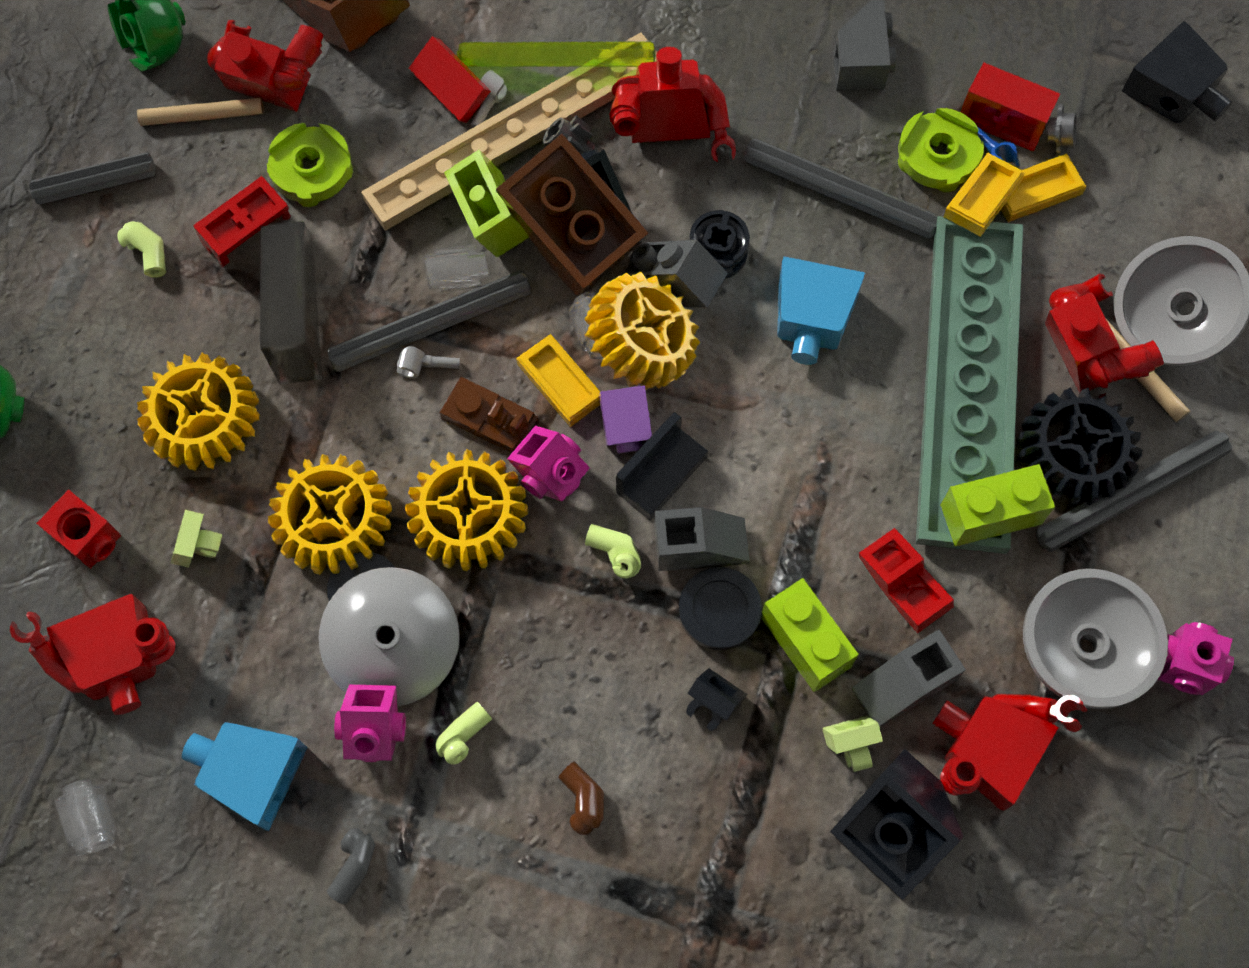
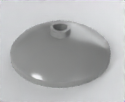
(1177, 274)
(1117, 621)
(423, 628)

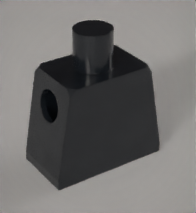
(1180, 77)

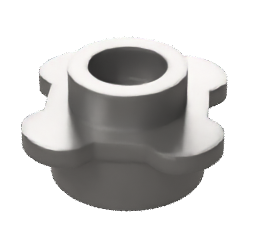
(1062, 129)

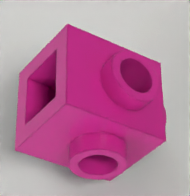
(549, 464)
(1197, 659)
(369, 723)

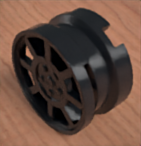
(724, 238)

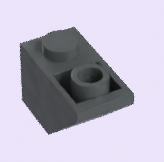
(863, 51)
(681, 264)
(699, 539)
(909, 678)

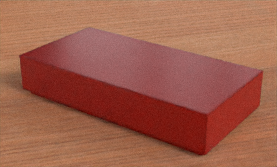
(449, 79)

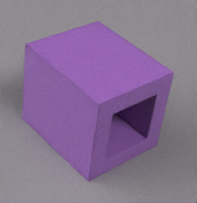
(625, 418)

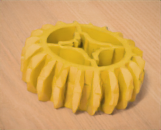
(642, 331)
(191, 389)
(448, 508)
(316, 527)

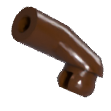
(588, 802)

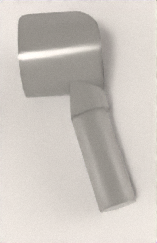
(497, 94)
(412, 359)

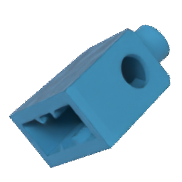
(815, 306)
(246, 769)

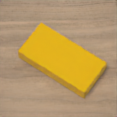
(1044, 187)
(984, 194)
(559, 380)

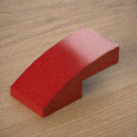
(905, 581)

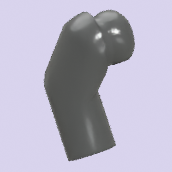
(355, 868)

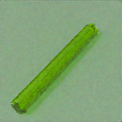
(557, 54)

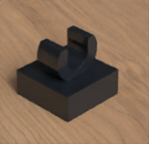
(717, 695)

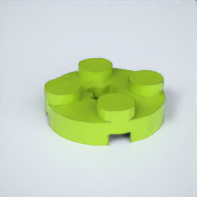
(939, 170)
(311, 184)

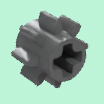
(576, 132)

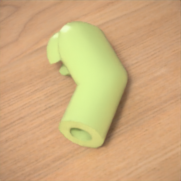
(149, 243)
(619, 547)
(452, 741)

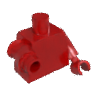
(263, 68)
(670, 103)
(1089, 342)
(102, 650)
(1001, 742)

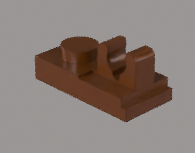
(488, 415)

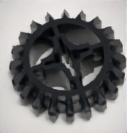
(1091, 427)

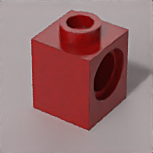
(70, 515)

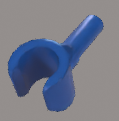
(1005, 151)

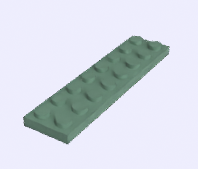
(969, 370)

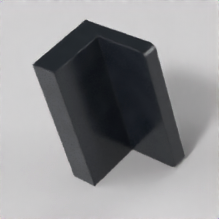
(659, 467)

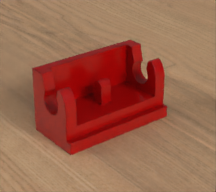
(1009, 106)
(240, 219)

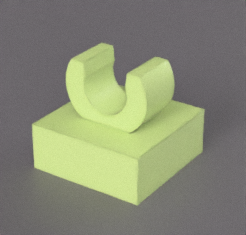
(193, 540)
(853, 739)

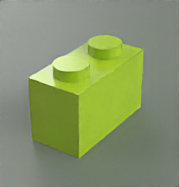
(490, 220)
(997, 505)
(808, 635)

